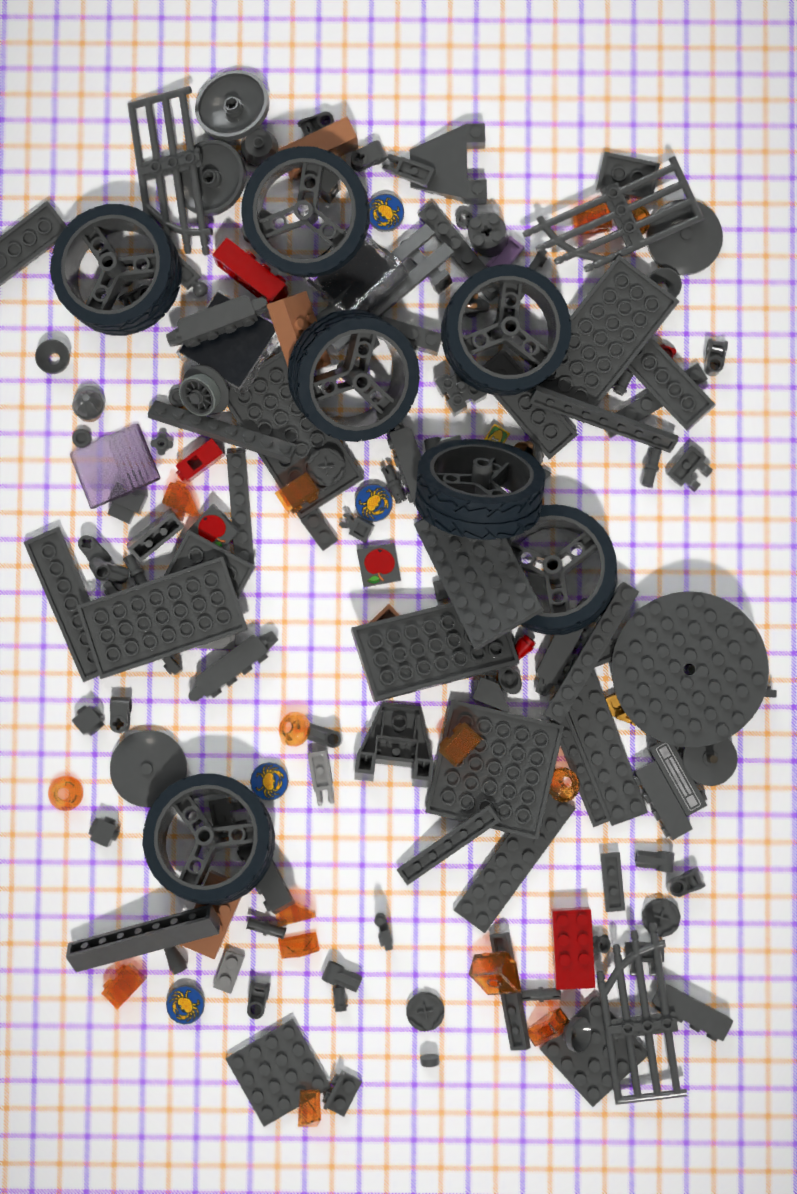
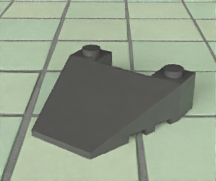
(449, 159)
(396, 739)

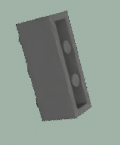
(155, 535)

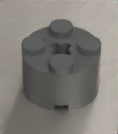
(490, 225)

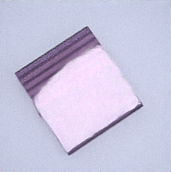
(114, 466)

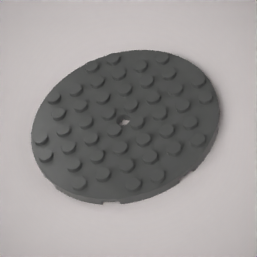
(727, 661)

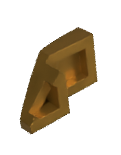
(616, 709)

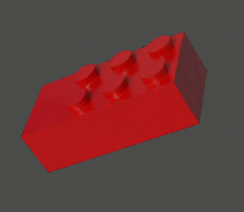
(249, 272)
(572, 948)

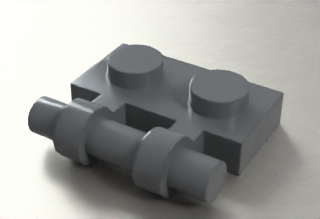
(385, 936)

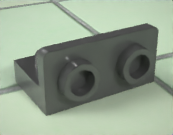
(342, 1093)

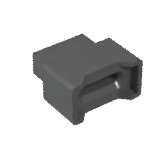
(127, 506)

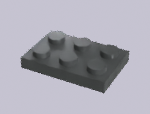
(626, 170)

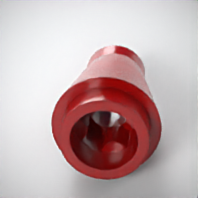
(524, 646)

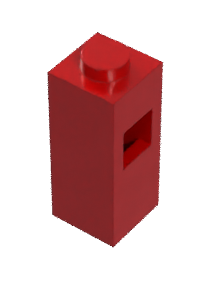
(199, 461)

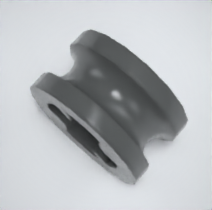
(462, 225)

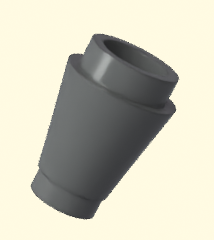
(175, 960)

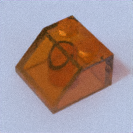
(495, 973)

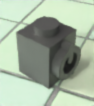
(89, 720)
(104, 831)

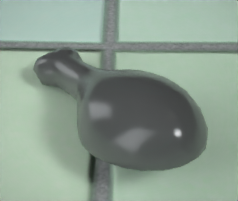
(509, 680)

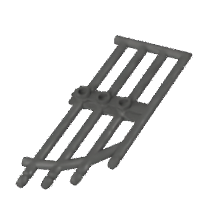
(170, 165)
(621, 214)
(645, 1024)

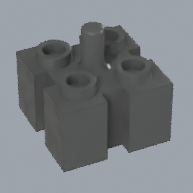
(457, 393)

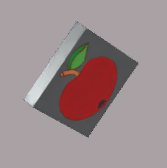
(215, 527)
(378, 565)

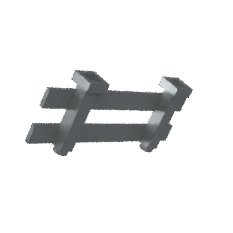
(424, 268)

